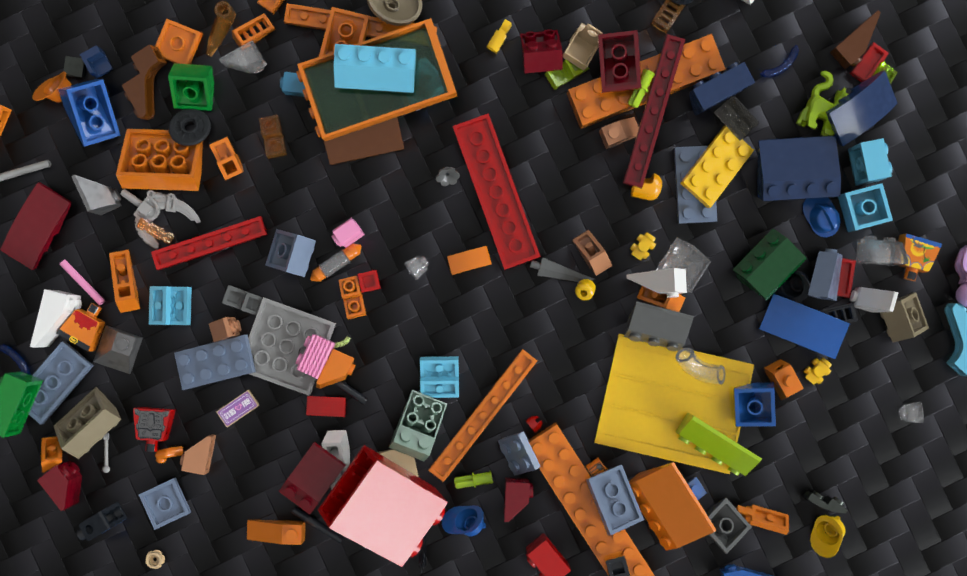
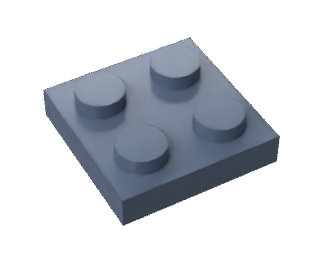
(519, 453)
(165, 503)

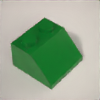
(192, 86)

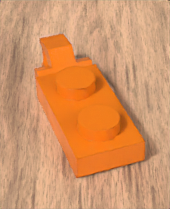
(765, 518)

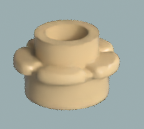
(150, 559)

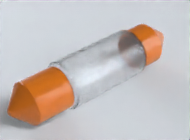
(335, 262)

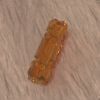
(155, 230)

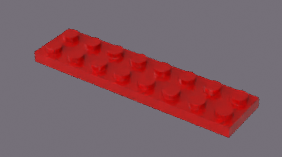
(496, 191)

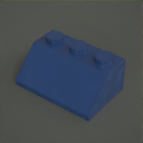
(720, 87)

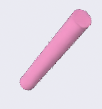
(82, 282)

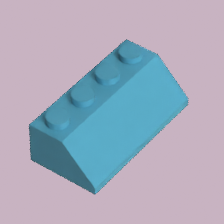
(374, 68)

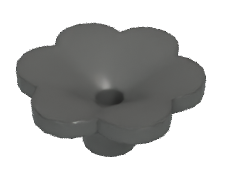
(447, 176)

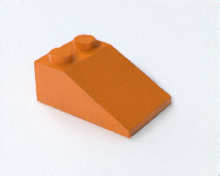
(344, 28)

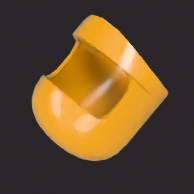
(650, 189)

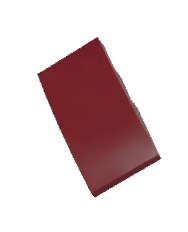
(36, 226)

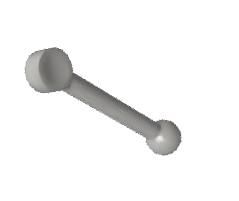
(106, 468)

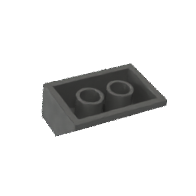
(658, 326)

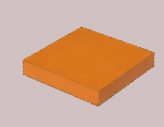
(178, 42)

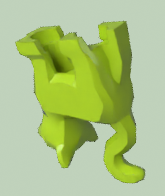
(817, 106)

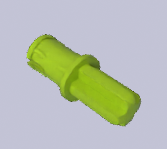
(638, 94)
(473, 480)

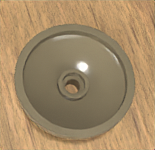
(396, 11)

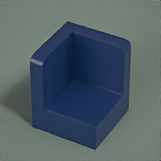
(96, 61)

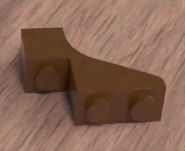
(141, 87)

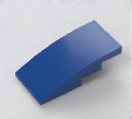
(804, 326)

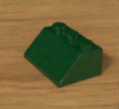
(769, 264)

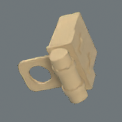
(582, 46)

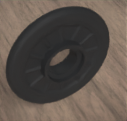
(194, 136)

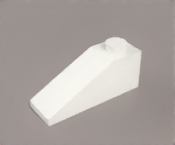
(664, 281)
(873, 299)
(337, 444)

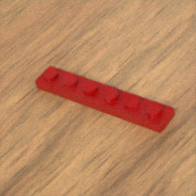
(209, 243)

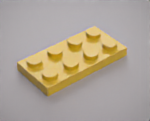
(716, 167)

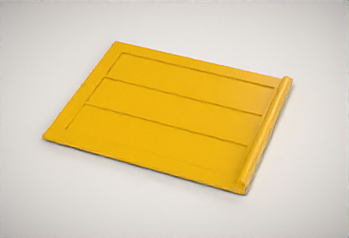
(653, 394)

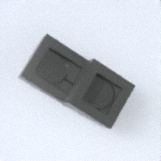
(242, 300)

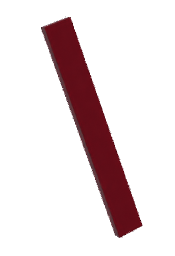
(654, 111)

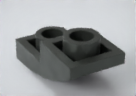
(828, 503)

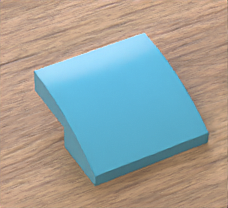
(170, 305)
(439, 377)

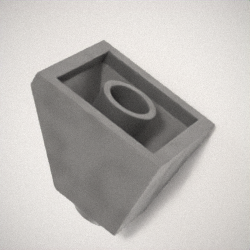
(97, 197)
(117, 349)

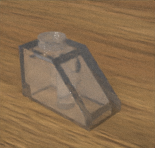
(245, 59)

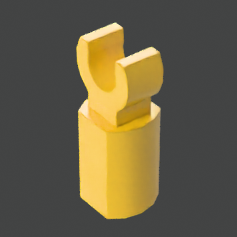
(499, 37)

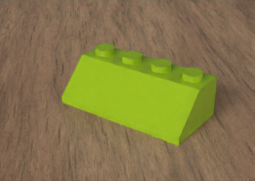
(717, 444)

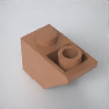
(225, 328)

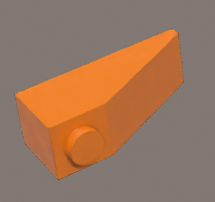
(124, 281)
(276, 531)

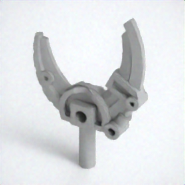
(150, 209)

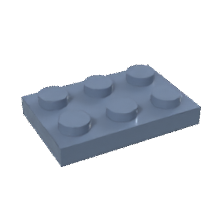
(614, 499)

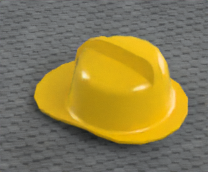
(827, 535)

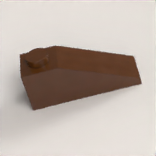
(855, 45)

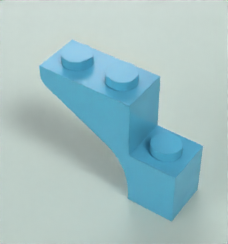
(957, 319)

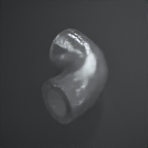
(699, 369)

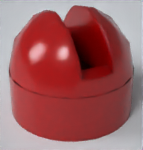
(533, 424)

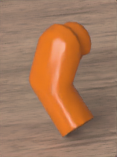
(163, 454)

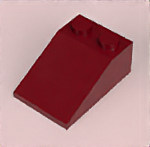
(620, 61)
(312, 478)

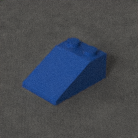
(90, 111)

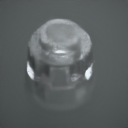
(417, 266)
(912, 412)

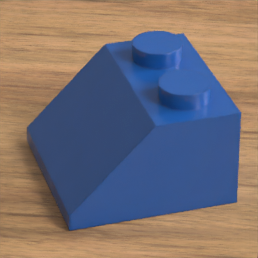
(755, 405)

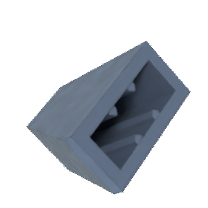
(826, 275)

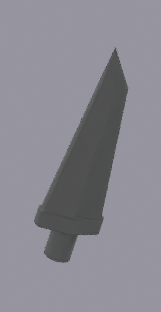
(554, 270)

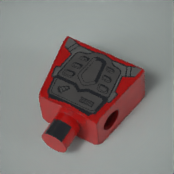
(152, 425)

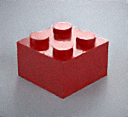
(546, 557)

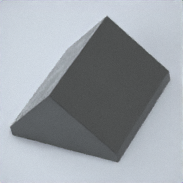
(728, 523)

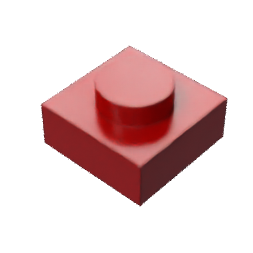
(369, 281)

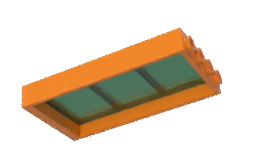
(348, 110)

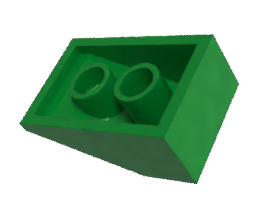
(17, 397)

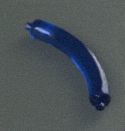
(784, 66)
(16, 357)

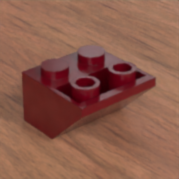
(541, 51)

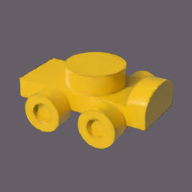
(645, 243)
(820, 368)

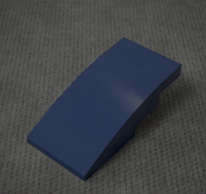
(862, 108)

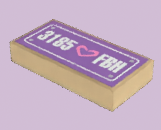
(238, 408)

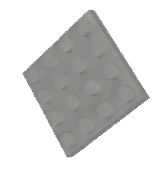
(279, 339)

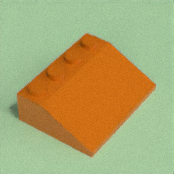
(158, 163)
(670, 506)

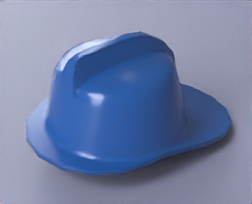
(821, 216)
(464, 520)

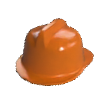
(50, 87)

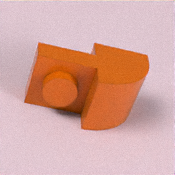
(226, 158)

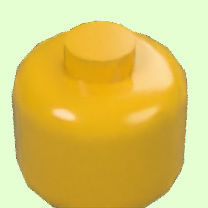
(585, 289)

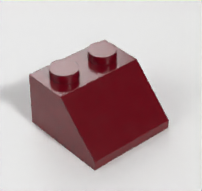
(63, 484)
(517, 496)

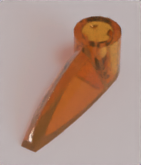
(220, 26)

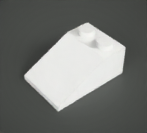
(53, 312)

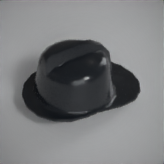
(795, 287)

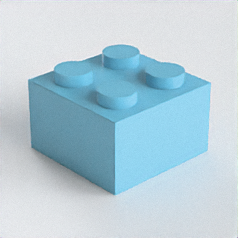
(870, 162)
(865, 207)

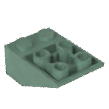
(418, 426)

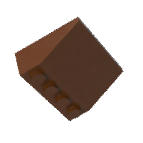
(366, 142)

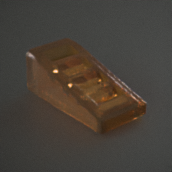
(660, 24)

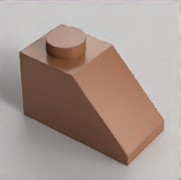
(619, 132)
(592, 252)
(199, 456)

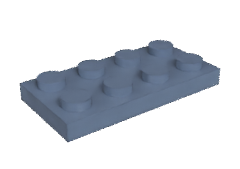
(689, 207)
(214, 362)
(60, 375)

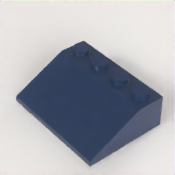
(798, 168)

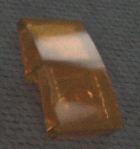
(272, 136)

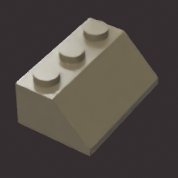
(86, 423)

